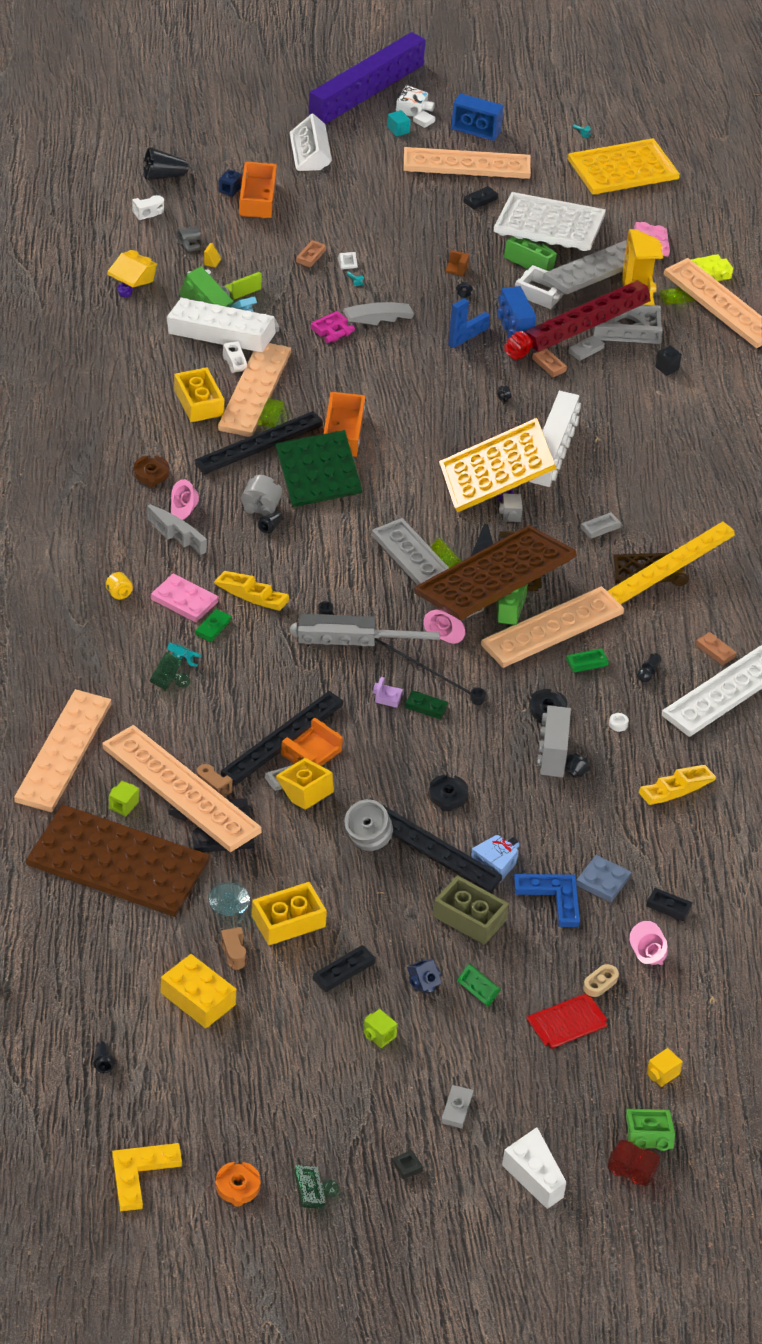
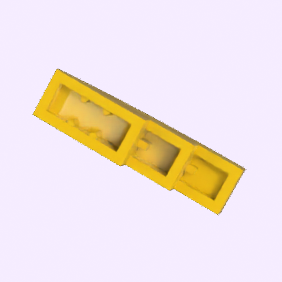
(249, 590)
(675, 786)

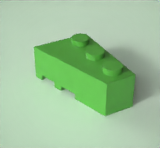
(529, 253)
(202, 287)
(510, 606)

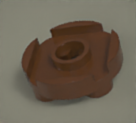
(151, 478)

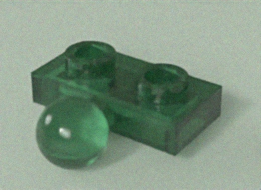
(167, 671)
(311, 1189)

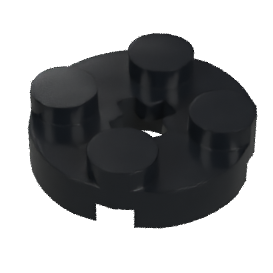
(542, 697)
(445, 800)

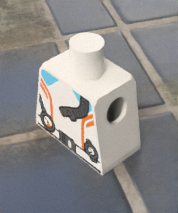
(413, 101)

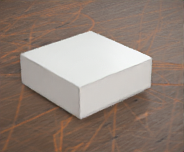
(424, 119)

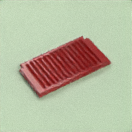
(567, 1021)

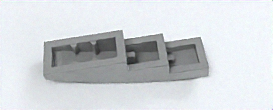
(374, 312)
(172, 526)

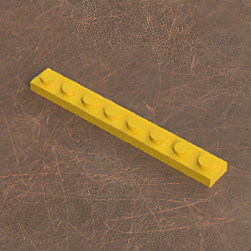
(671, 562)

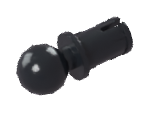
(649, 668)

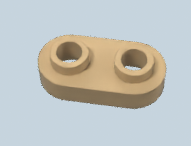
(597, 982)

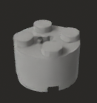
(261, 495)

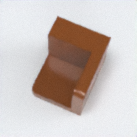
(457, 263)

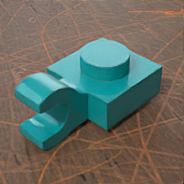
(180, 652)

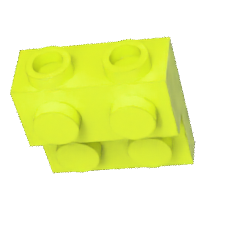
(716, 267)

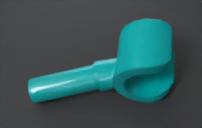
(584, 131)
(357, 280)

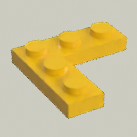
(131, 1161)

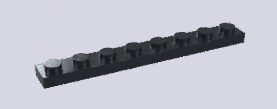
(258, 442)
(272, 744)
(443, 853)

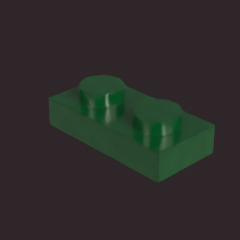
(426, 705)

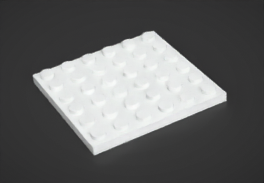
(550, 221)

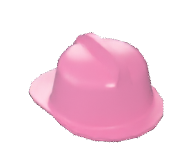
(183, 499)
(450, 628)
(649, 943)

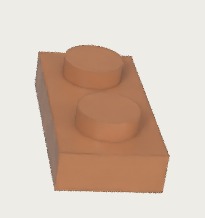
(311, 253)
(549, 362)
(716, 648)

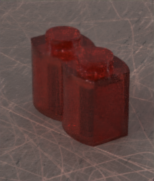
(633, 1162)

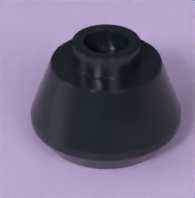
(576, 765)

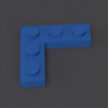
(461, 329)
(553, 884)

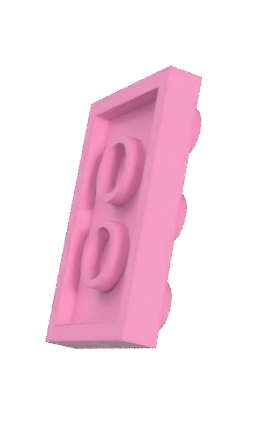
(656, 231)
(184, 597)

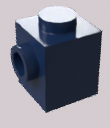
(230, 182)

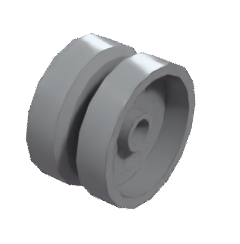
(368, 825)

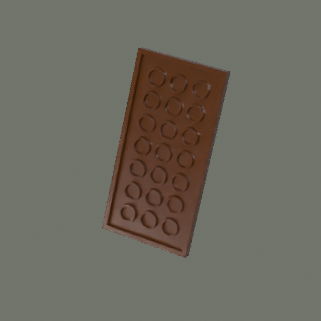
(495, 572)
(118, 860)

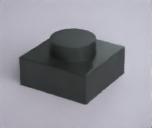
(407, 1164)

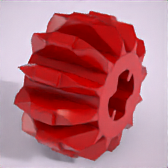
(518, 345)

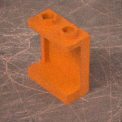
(316, 744)

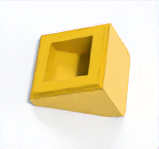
(211, 256)

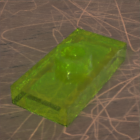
(271, 412)
(445, 553)

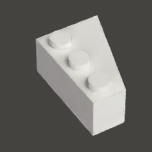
(535, 1168)

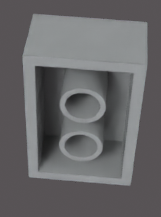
(554, 742)

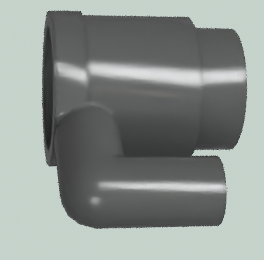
(187, 236)

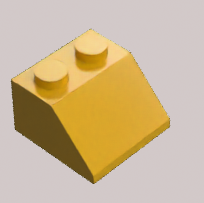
(133, 269)
(306, 783)

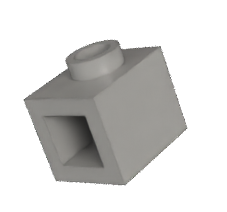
(511, 508)

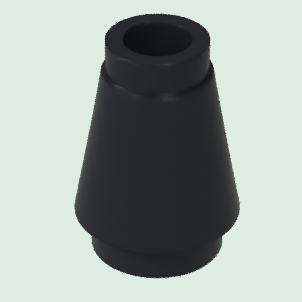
(269, 522)
(103, 1058)

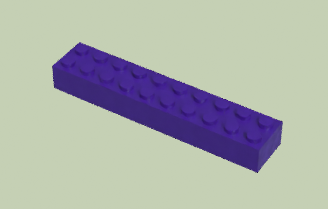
(367, 78)

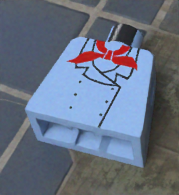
(497, 854)

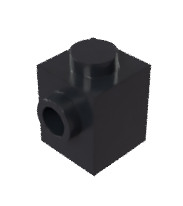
(668, 360)

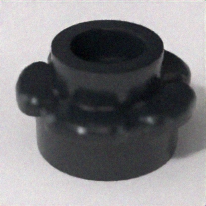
(464, 294)
(504, 393)

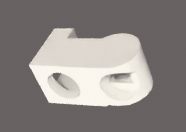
(148, 207)
(236, 358)

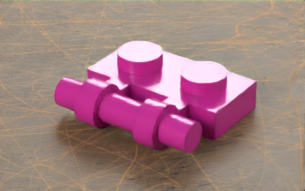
(330, 323)

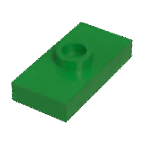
(213, 625)
(587, 660)
(479, 984)

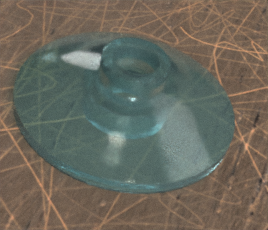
(229, 899)

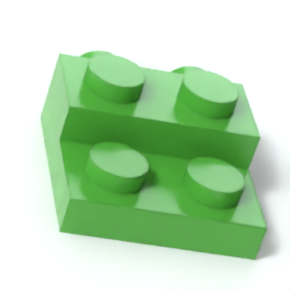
(650, 1128)

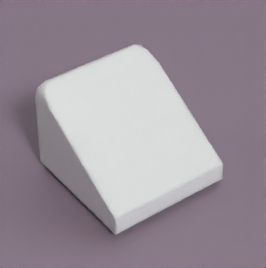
(347, 260)

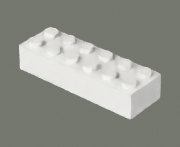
(221, 324)
(558, 431)

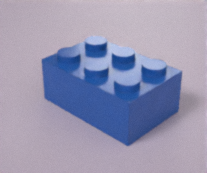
(477, 117)
(515, 311)

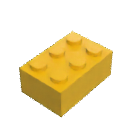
(199, 394)
(289, 913)
(198, 991)

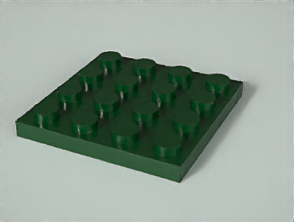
(318, 468)

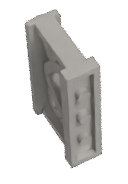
(639, 332)

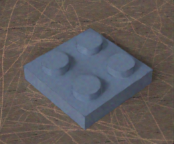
(603, 878)

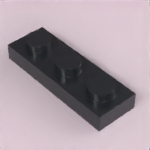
(344, 968)

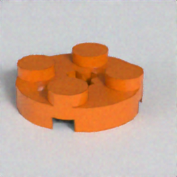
(233, 1193)

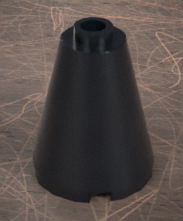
(163, 165)

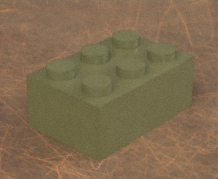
(470, 910)

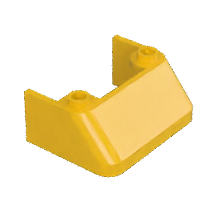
(640, 260)

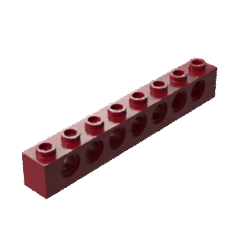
(588, 315)

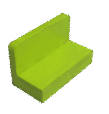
(245, 285)

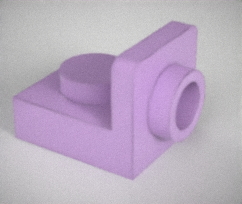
(386, 694)

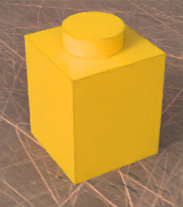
(664, 1067)

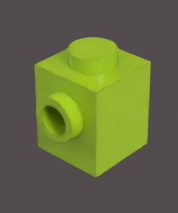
(123, 798)
(380, 1028)

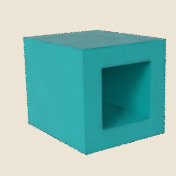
(398, 123)

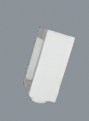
(535, 294)

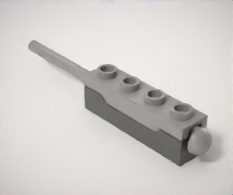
(347, 630)

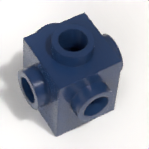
(424, 975)

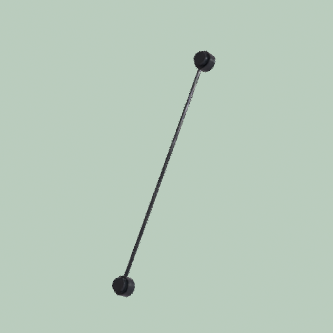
(477, 695)

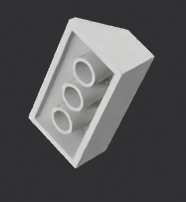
(310, 145)

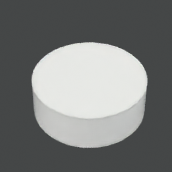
(618, 722)

